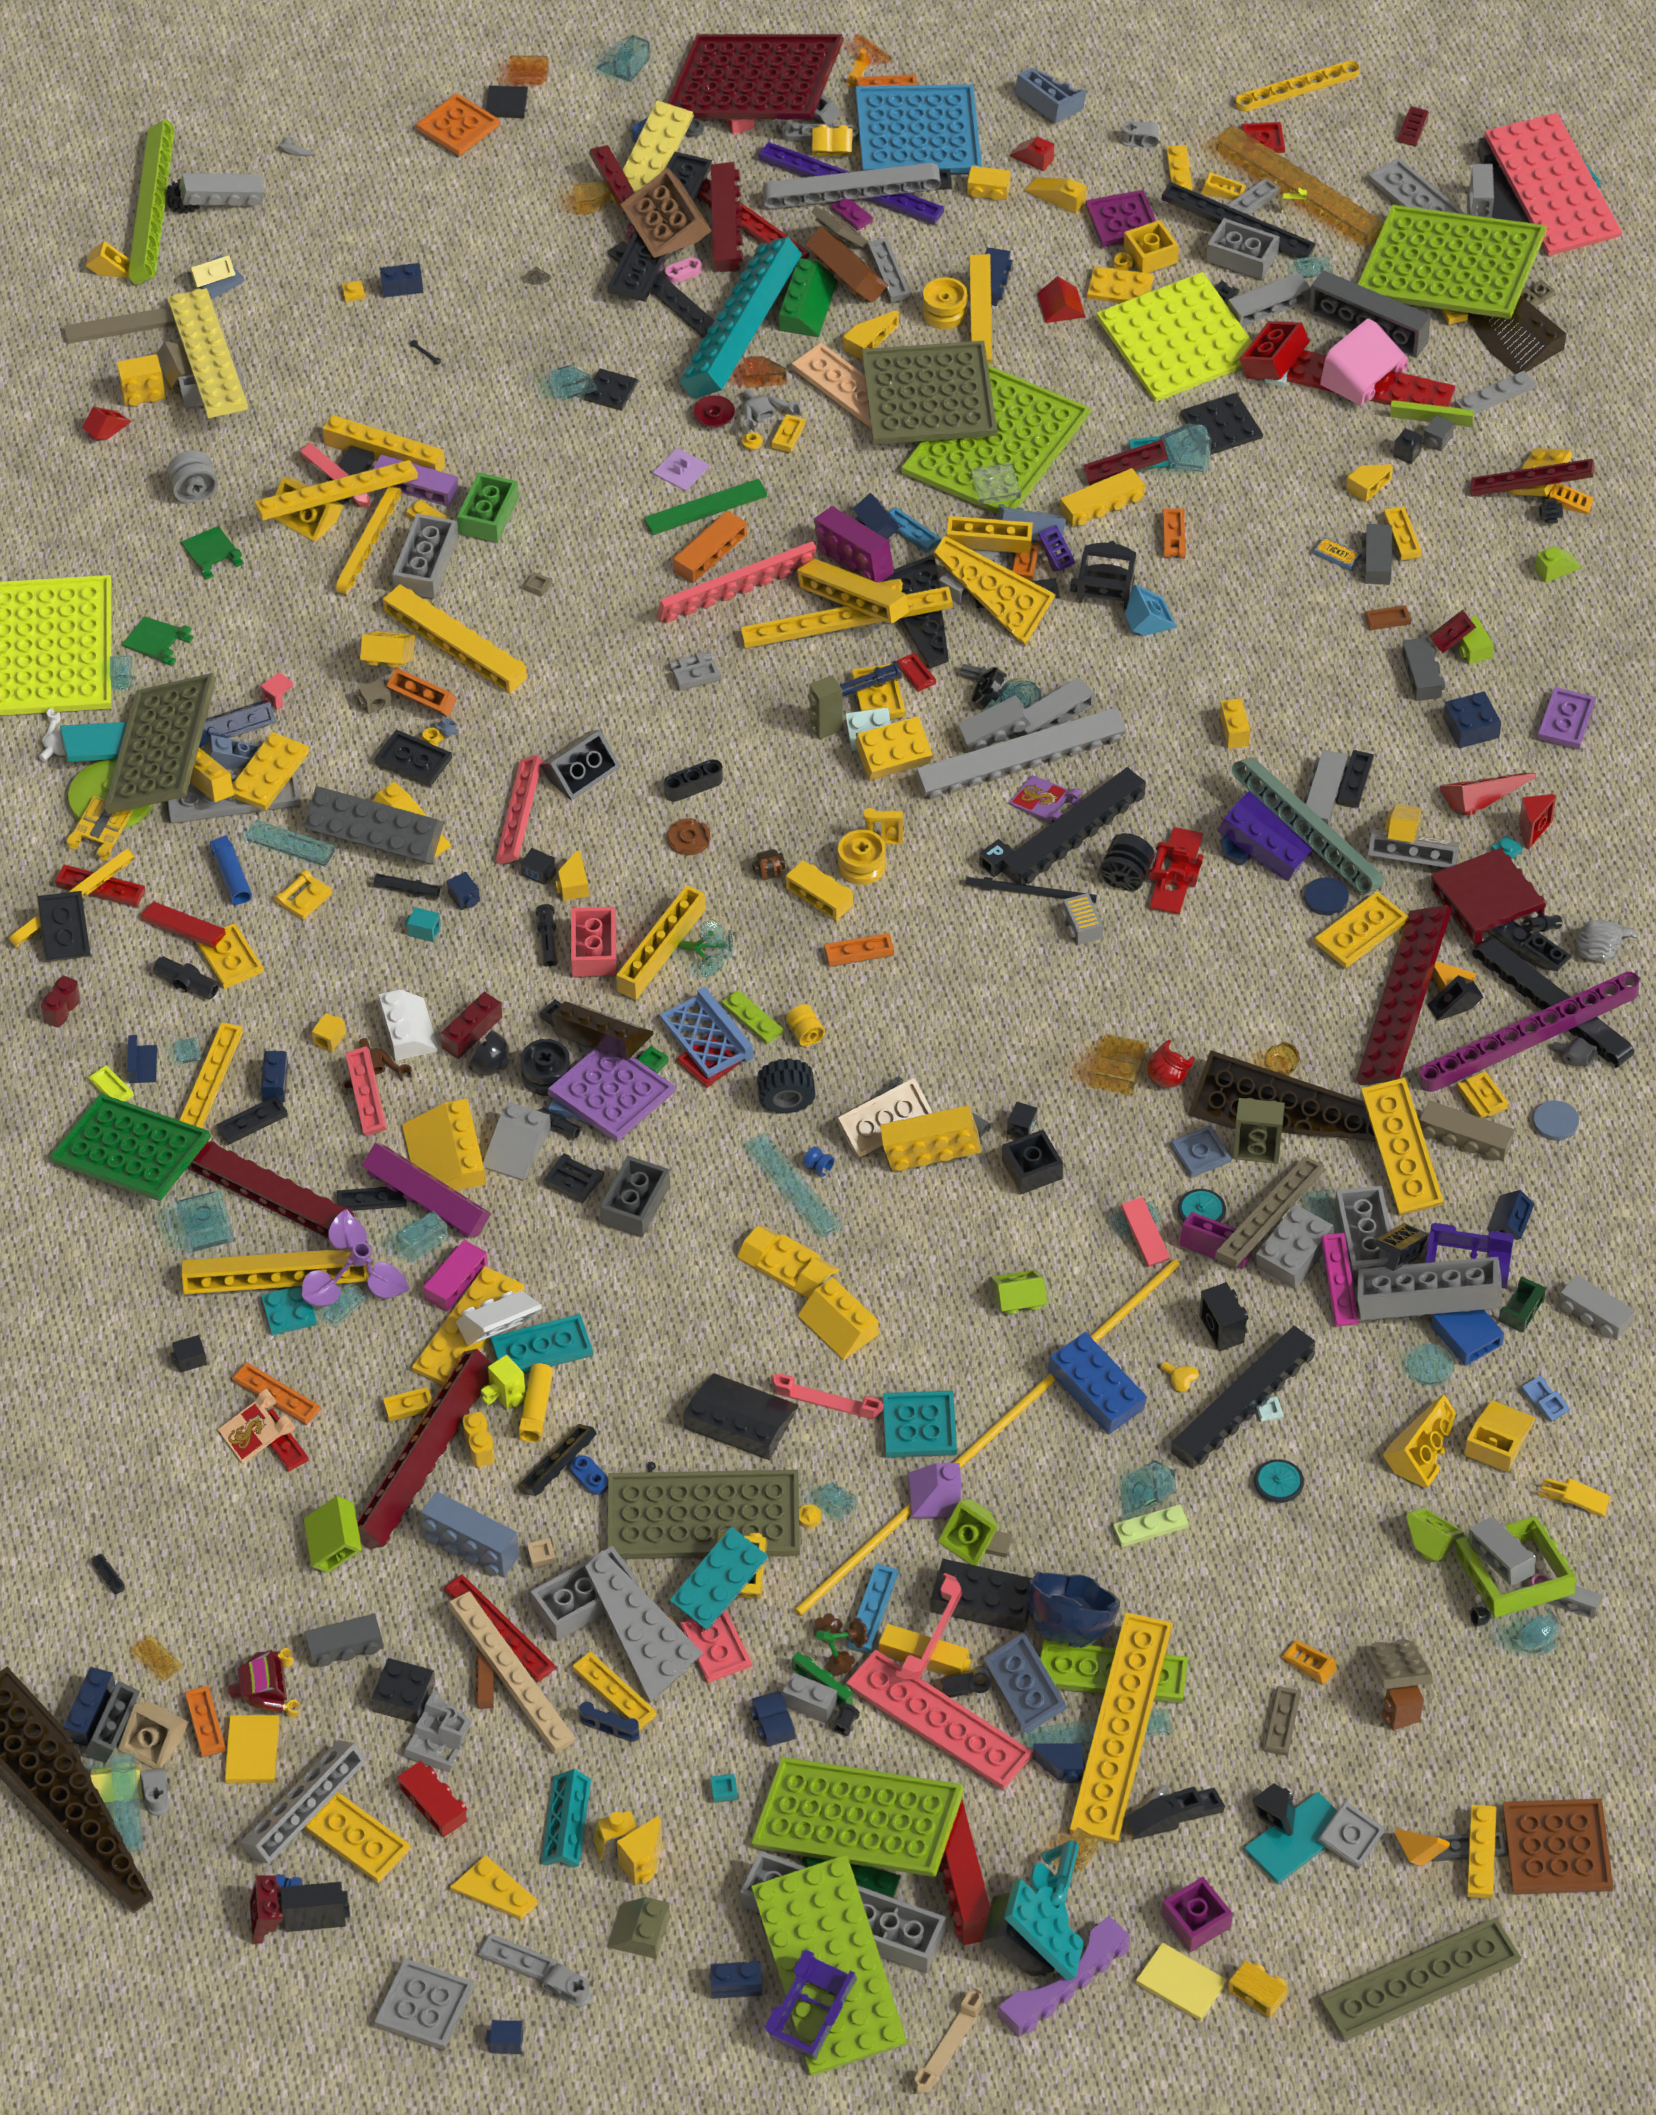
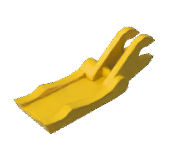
(1577, 1494)

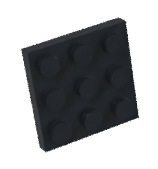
(1226, 422)

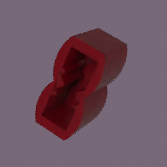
(60, 1001)

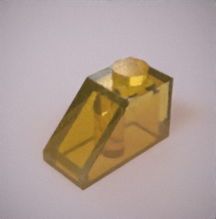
(590, 197)

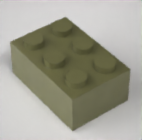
(1258, 1130)

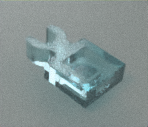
(1311, 267)

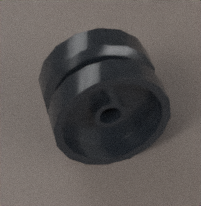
(543, 1064)

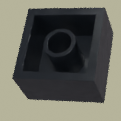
(1032, 1161)
(1223, 1316)
(403, 1690)

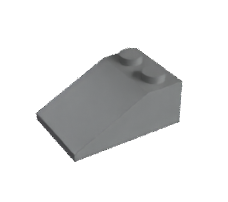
(517, 1141)

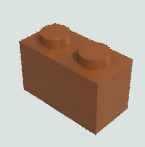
(1402, 1706)

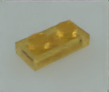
(157, 1658)

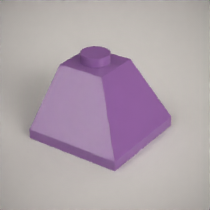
(935, 1490)

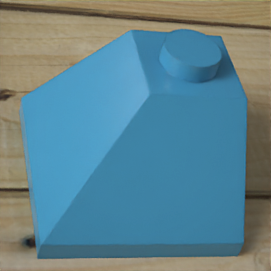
(1148, 612)

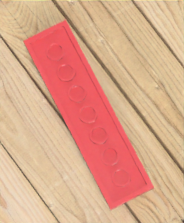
(736, 581)
(940, 1720)

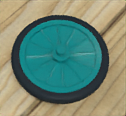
(1203, 1203)
(1279, 1480)

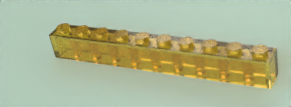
(1320, 200)

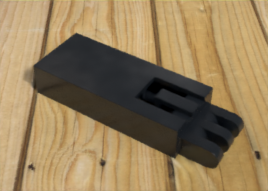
(355, 461)

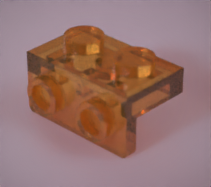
(528, 69)

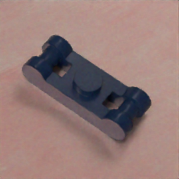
(609, 1722)

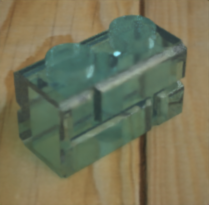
(422, 1236)

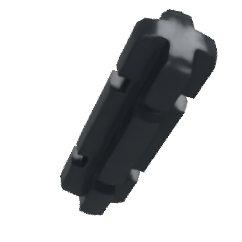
(108, 1573)

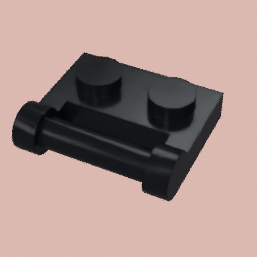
(571, 1183)

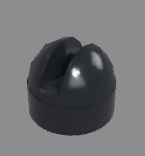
(1480, 1616)

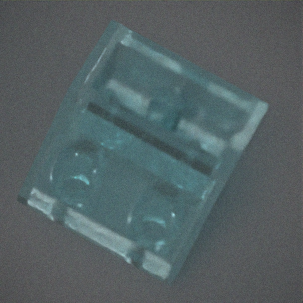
(626, 58)

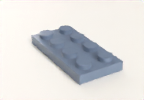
(1025, 1683)

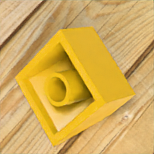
(641, 1851)

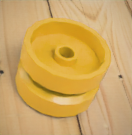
(945, 303)
(861, 857)

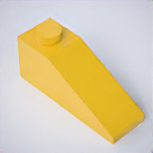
(1060, 192)
(869, 333)

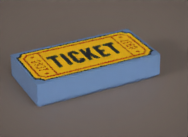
(1337, 553)

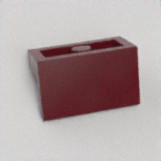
(1452, 631)

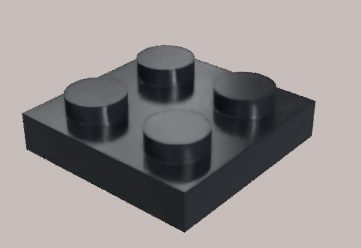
(612, 389)

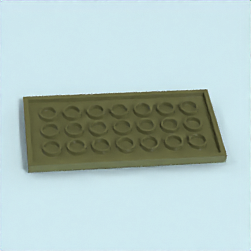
(160, 743)
(687, 1510)

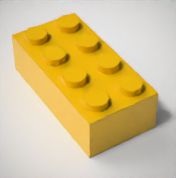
(930, 1138)

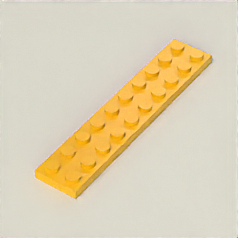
(1121, 1727)

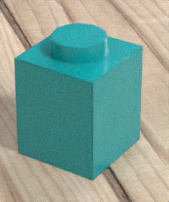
(423, 924)

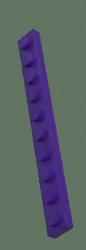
(811, 167)

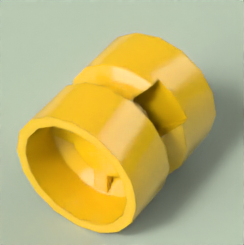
(805, 1025)

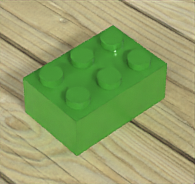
(487, 507)

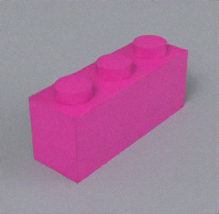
(455, 1275)

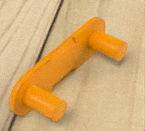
(861, 62)

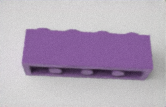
(429, 486)

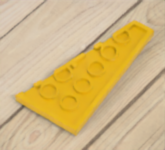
(1006, 595)

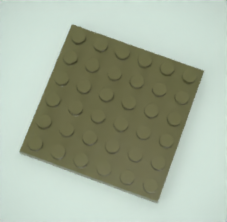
(929, 392)

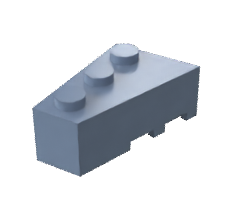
(1047, 96)

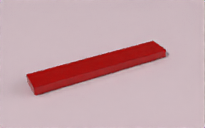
(529, 1655)

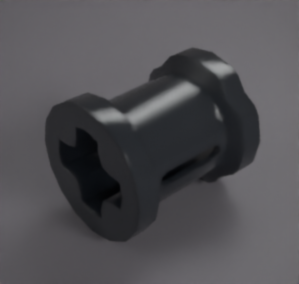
(845, 1719)

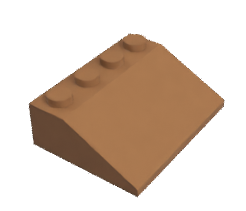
(665, 215)

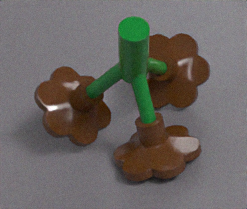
(828, 1630)

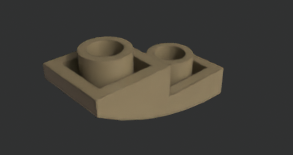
(1538, 293)

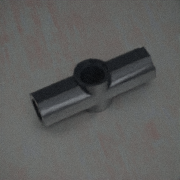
(186, 977)

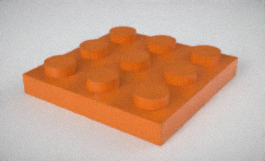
(457, 124)

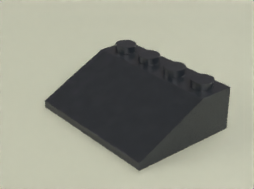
(739, 1415)

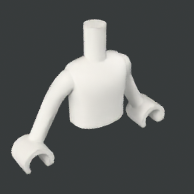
(52, 739)

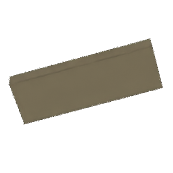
(1282, 1721)

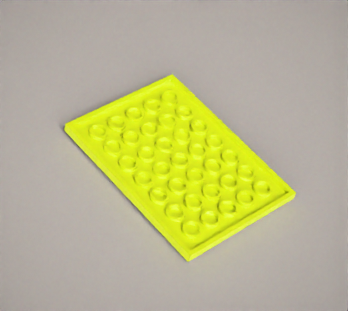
(55, 645)

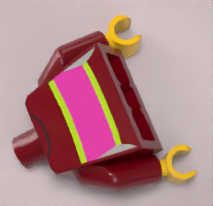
(263, 1682)

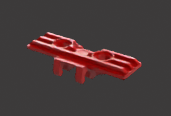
(1184, 870)

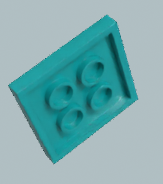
(919, 1423)

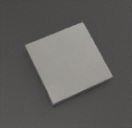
(1351, 1834)

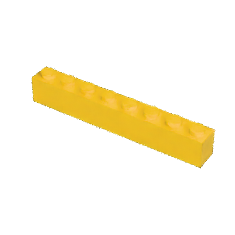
(455, 638)
(266, 1271)

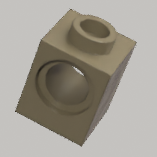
(374, 696)

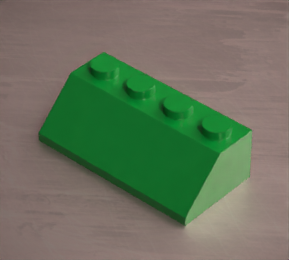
(807, 299)

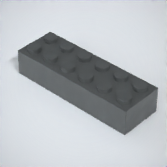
(1352, 304)
(374, 824)

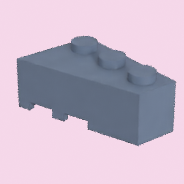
(1039, 519)

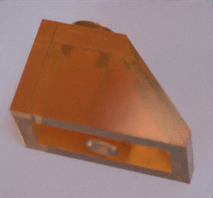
(763, 372)

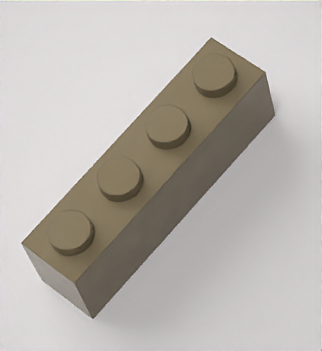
(1467, 1131)

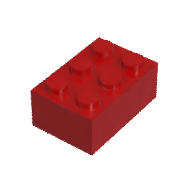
(1274, 350)

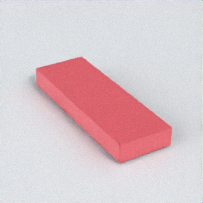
(1145, 1232)

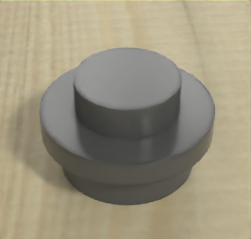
(695, 128)

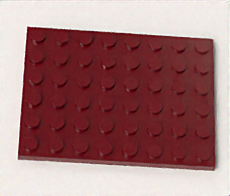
(756, 75)

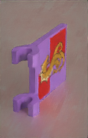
(1044, 798)

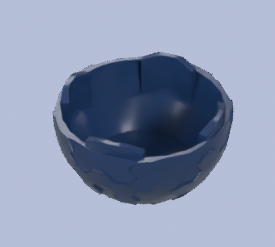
(1070, 1608)

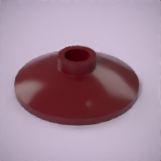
(714, 411)

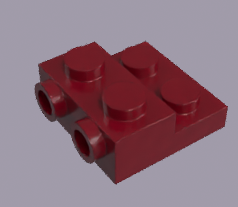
(264, 1907)

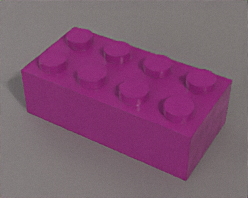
(853, 545)

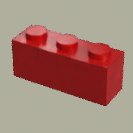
(432, 1798)

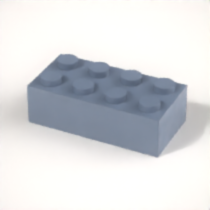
(469, 1534)

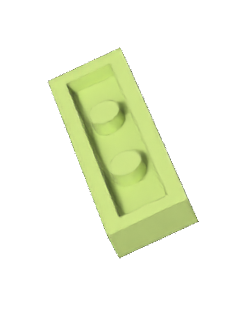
(1150, 1525)

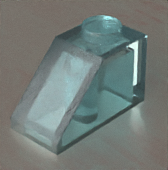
(571, 382)

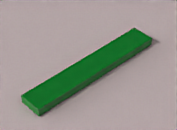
(705, 506)

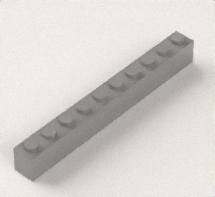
(1019, 753)

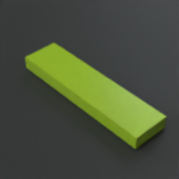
(1426, 413)

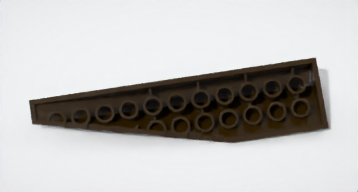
(55, 1786)

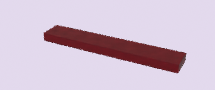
(1532, 477)

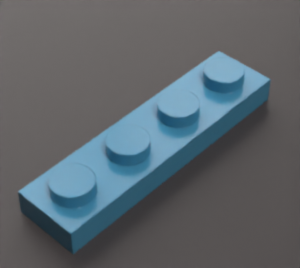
(875, 1603)

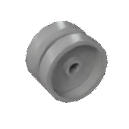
(192, 476)

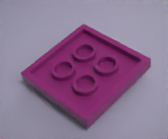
(1118, 214)

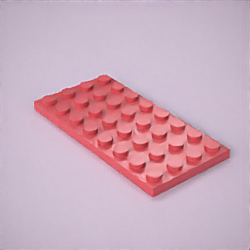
(1553, 183)

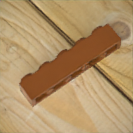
(485, 1683)

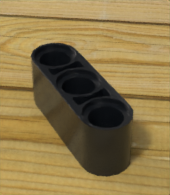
(693, 780)

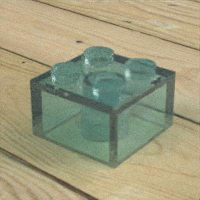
(204, 1221)

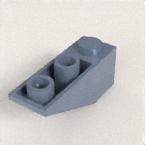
(230, 752)

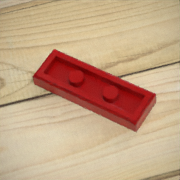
(287, 1448)

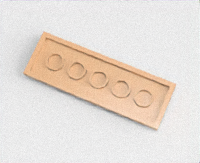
(835, 379)

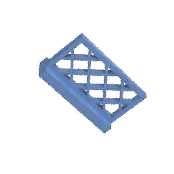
(724, 1027)

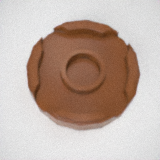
(688, 843)

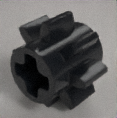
(1551, 511)

